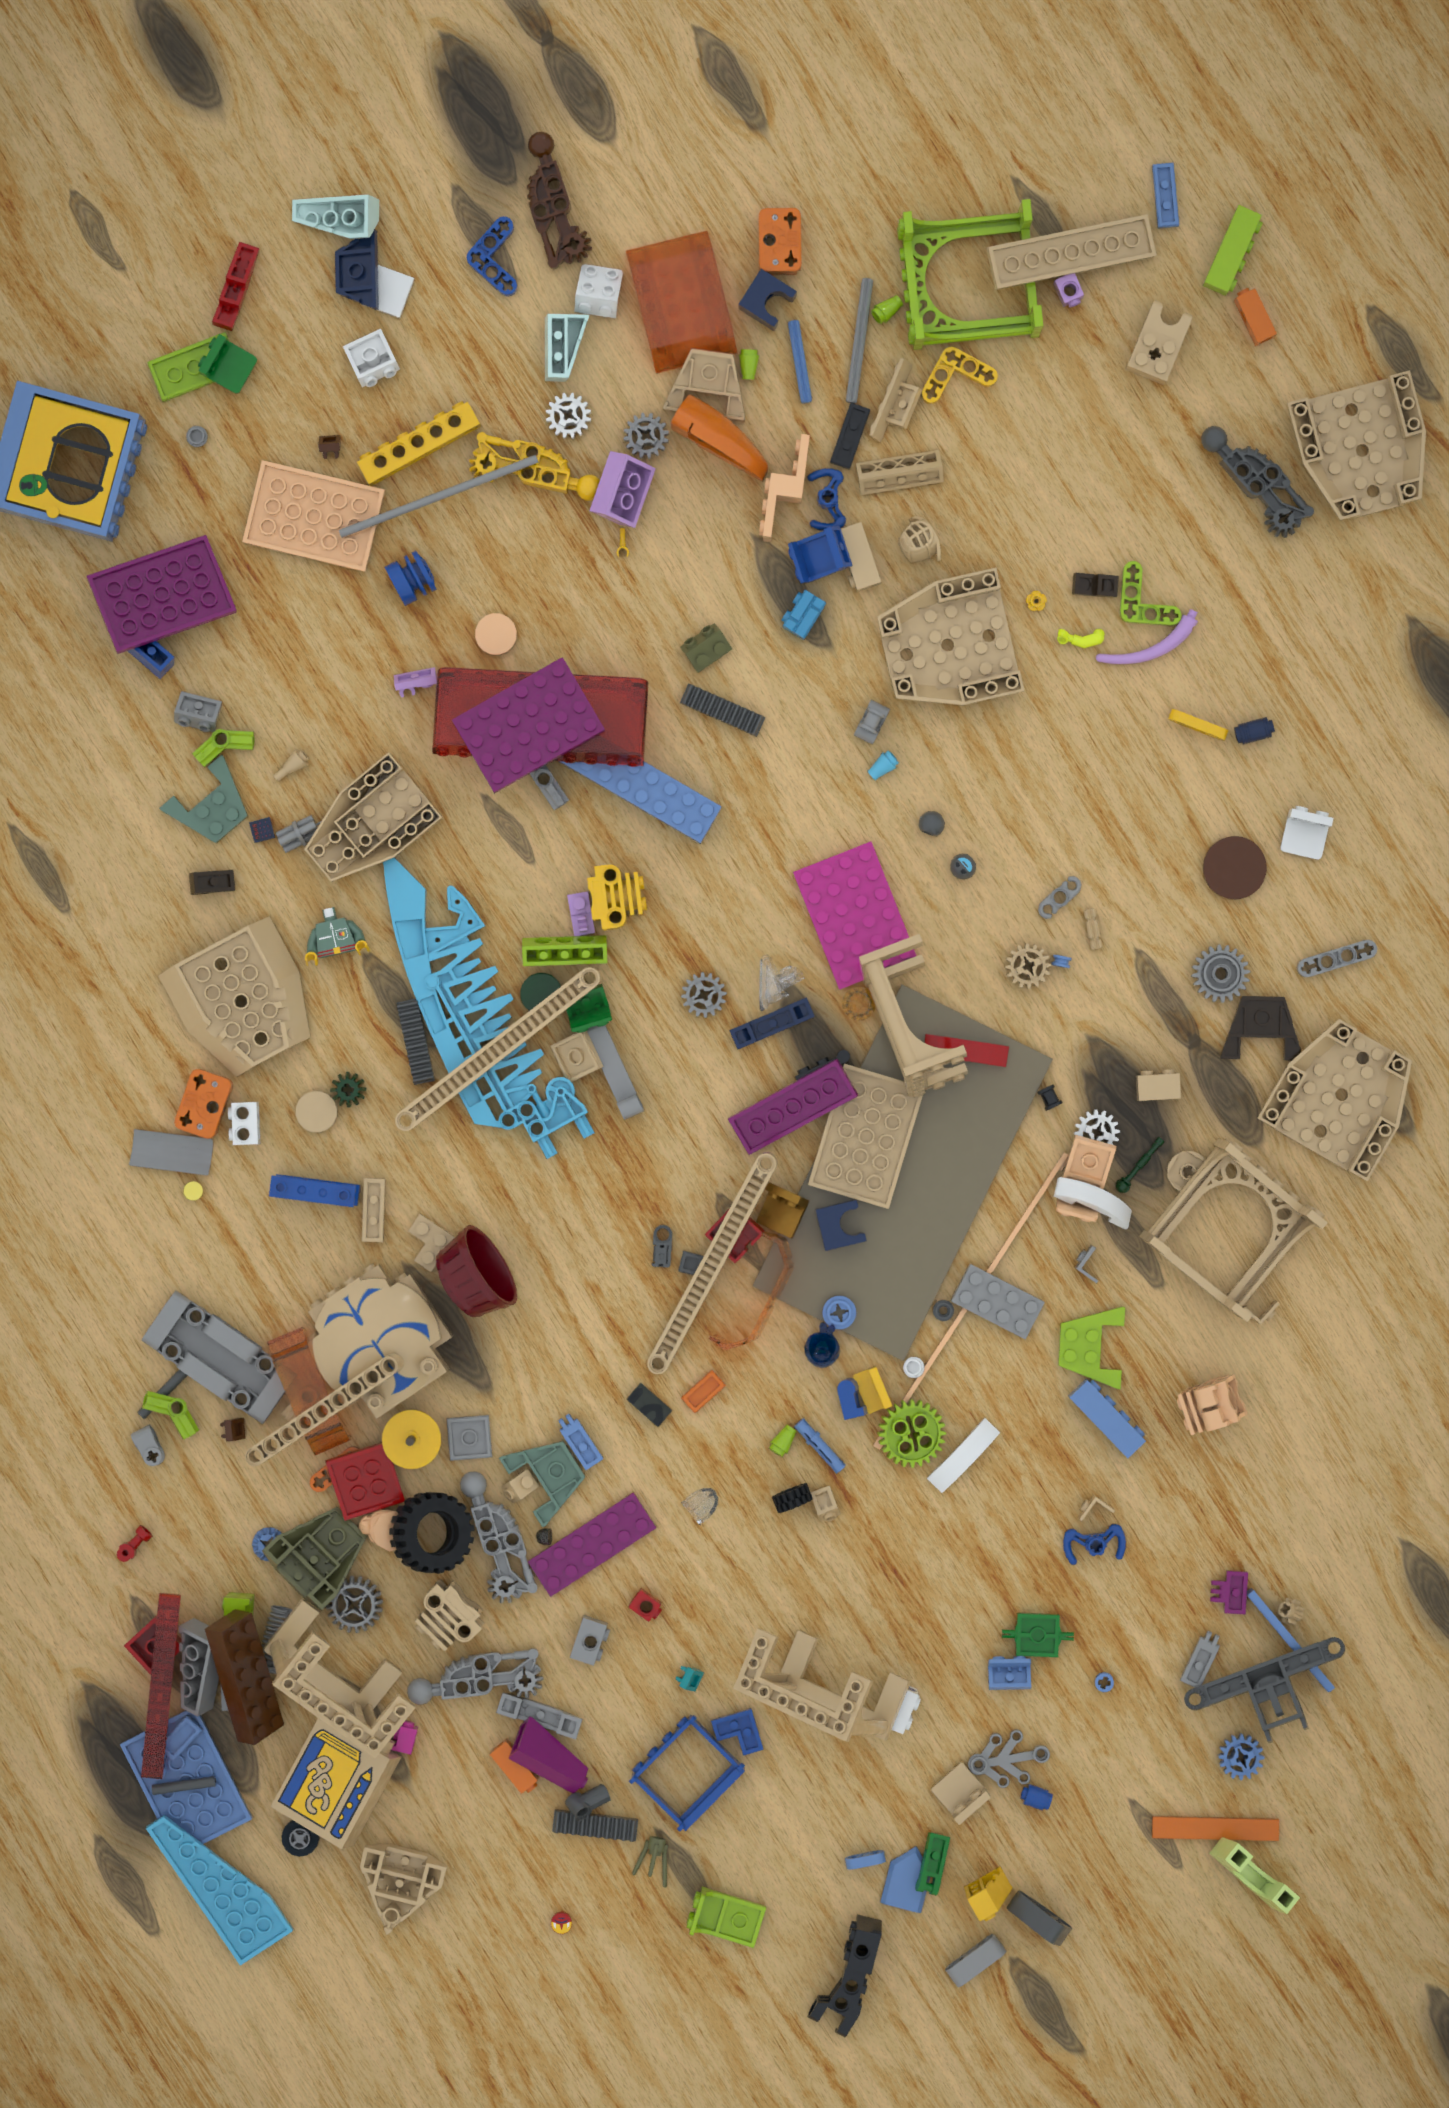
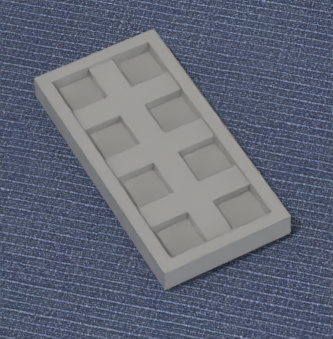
(997, 1301)

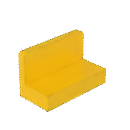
(872, 1390)

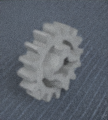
(639, 445)
(691, 1001)

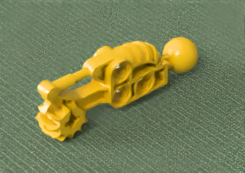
(548, 464)

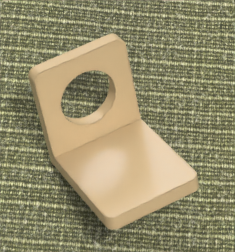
(1267, 1315)
(1087, 1505)

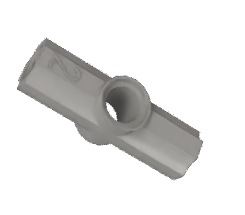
(552, 790)

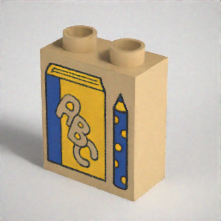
(334, 1785)

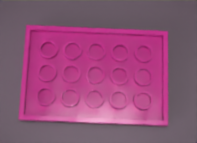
(852, 910)

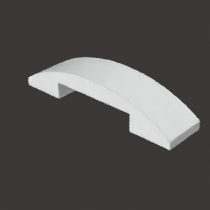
(1094, 1198)
(963, 1455)

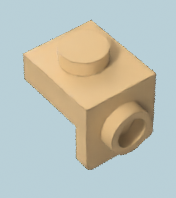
(520, 1486)

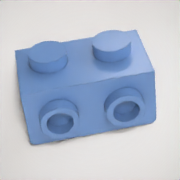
(1009, 1673)

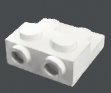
(371, 358)

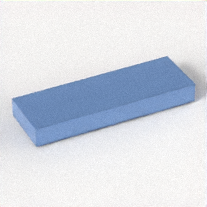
(1165, 195)

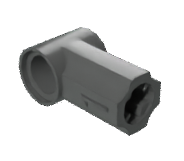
(583, 1804)

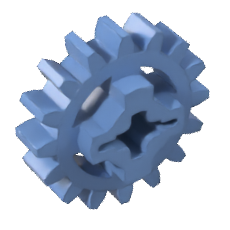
(1248, 1753)

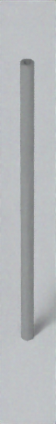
(438, 496)

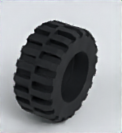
(457, 1535)

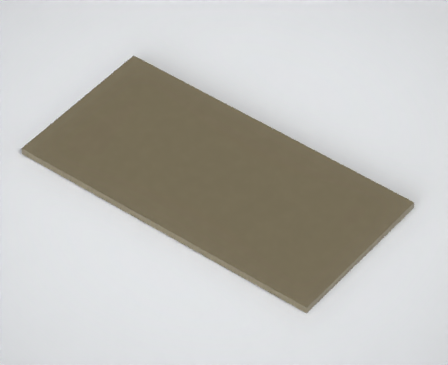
(940, 1187)

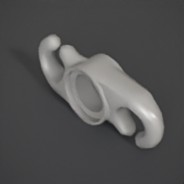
(1049, 900)

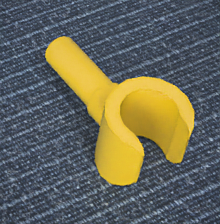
(622, 542)

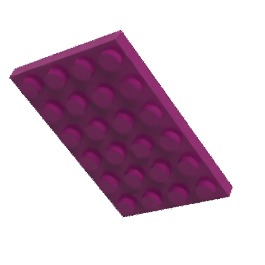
(161, 594)
(528, 725)

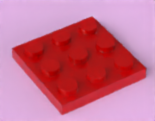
(364, 1481)

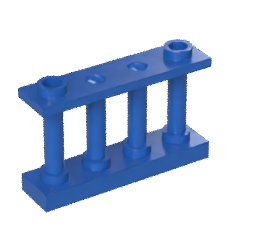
(314, 1190)

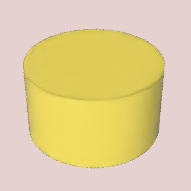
(192, 1190)

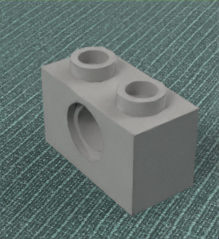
(590, 1627)

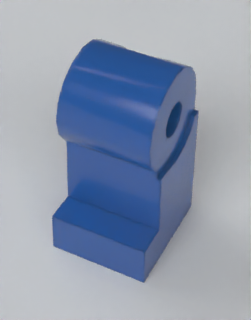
(849, 1399)

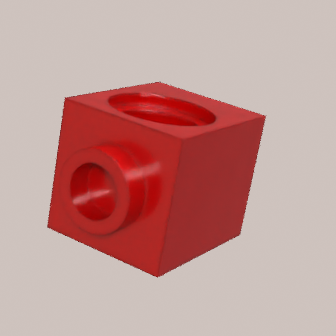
(640, 1597)

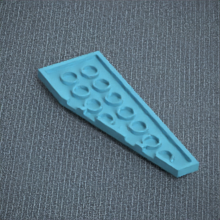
(234, 1904)

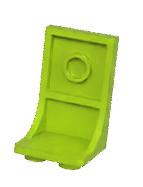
(725, 1917)

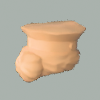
(378, 1526)

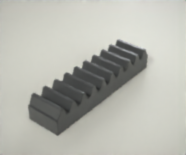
(722, 710)
(415, 1041)
(596, 1825)

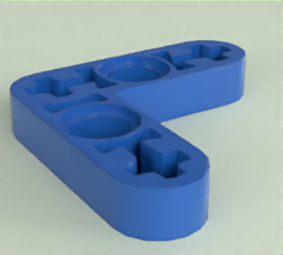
(487, 253)

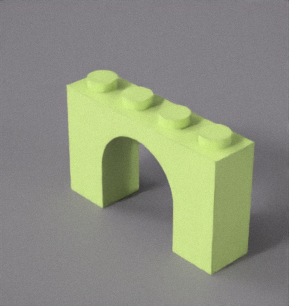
(1239, 1863)

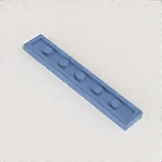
(1323, 1680)

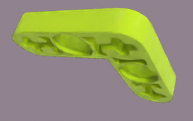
(1139, 609)

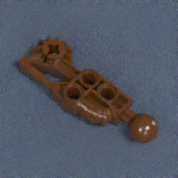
(540, 195)

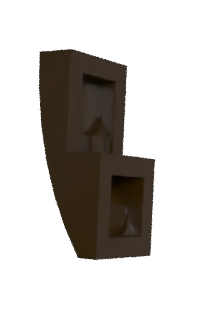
(1095, 585)

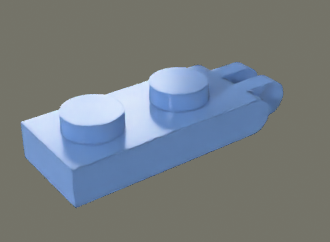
(580, 1442)

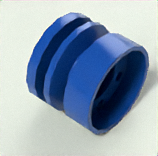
(410, 577)

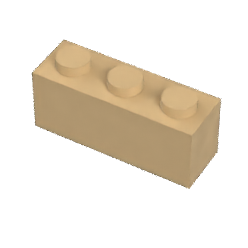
(864, 570)

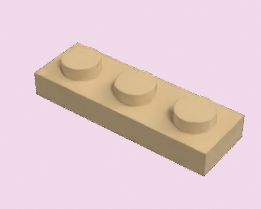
(373, 1210)

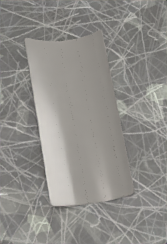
(171, 1152)

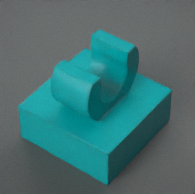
(690, 1679)

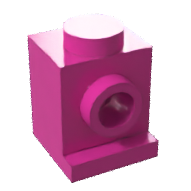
(405, 1737)

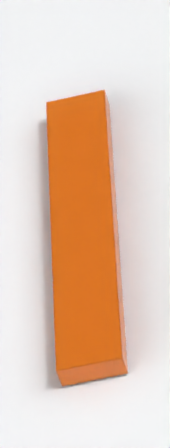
(1215, 1828)

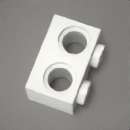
(251, 1123)

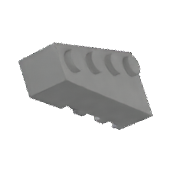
(198, 1669)

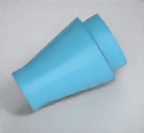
(883, 765)

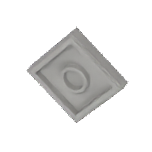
(469, 1437)

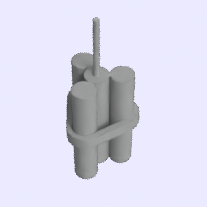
(297, 834)

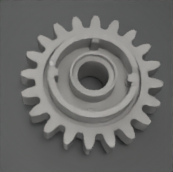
(1234, 973)

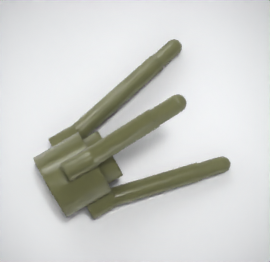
(656, 1846)

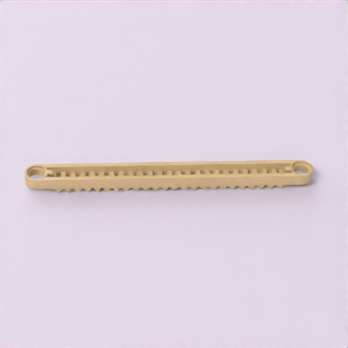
(497, 1049)
(712, 1263)

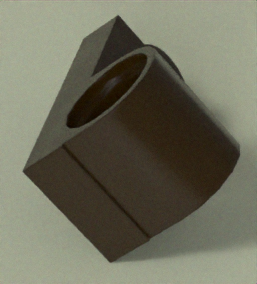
(211, 882)

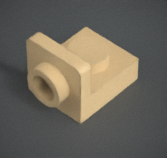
(825, 1504)

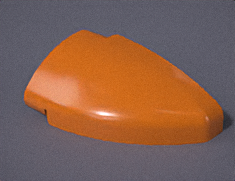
(700, 420)

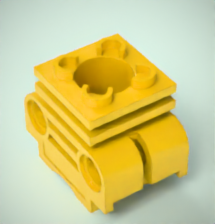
(615, 896)

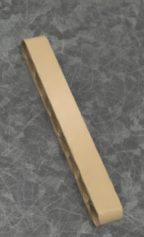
(331, 1403)

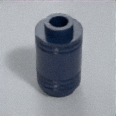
(1254, 730)

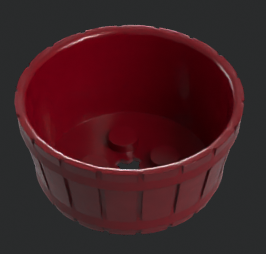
(475, 1273)

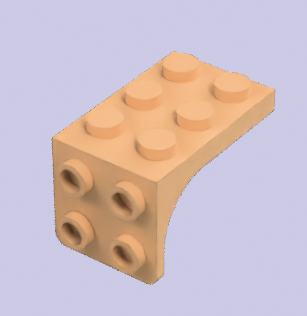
(1089, 1163)

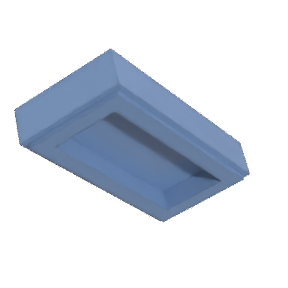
(181, 1737)

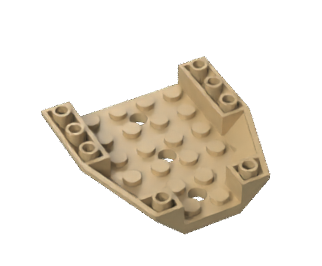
(1385, 423)
(958, 612)
(259, 970)
(1361, 1123)

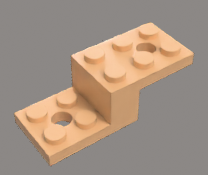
(784, 488)

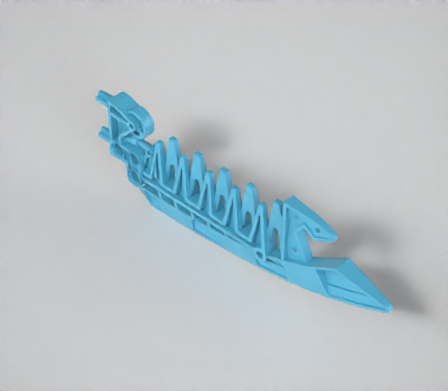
(417, 949)

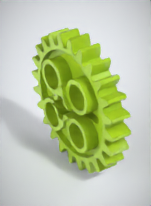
(893, 1439)

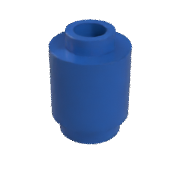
(1036, 1797)

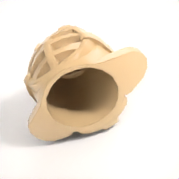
(917, 542)

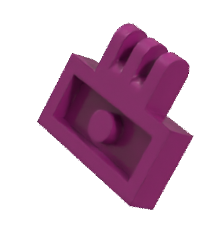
(1232, 1592)

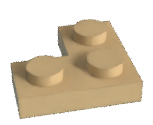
(434, 1238)

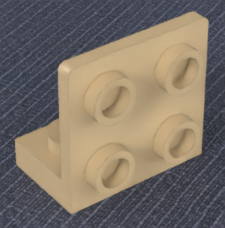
(961, 1793)

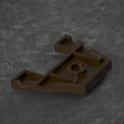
(1261, 1019)

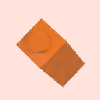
(1254, 316)
(520, 1776)

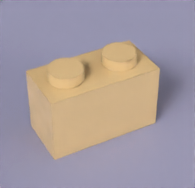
(1158, 1086)

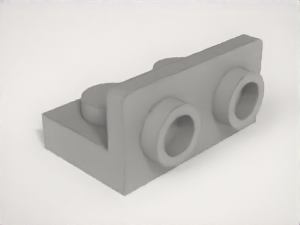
(197, 712)

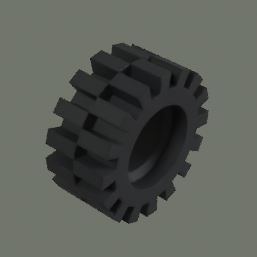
(792, 1498)

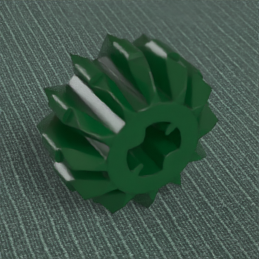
(352, 1083)

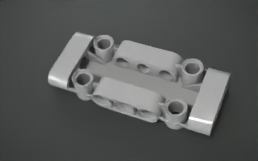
(216, 1356)

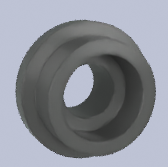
(943, 1317)

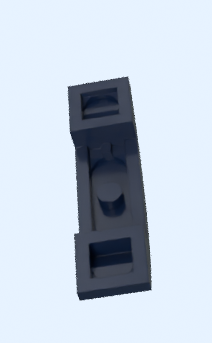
(772, 1023)

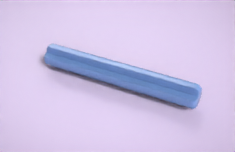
(799, 361)

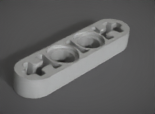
(1336, 958)

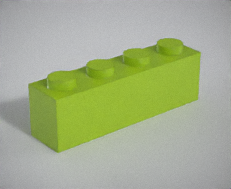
(1232, 250)

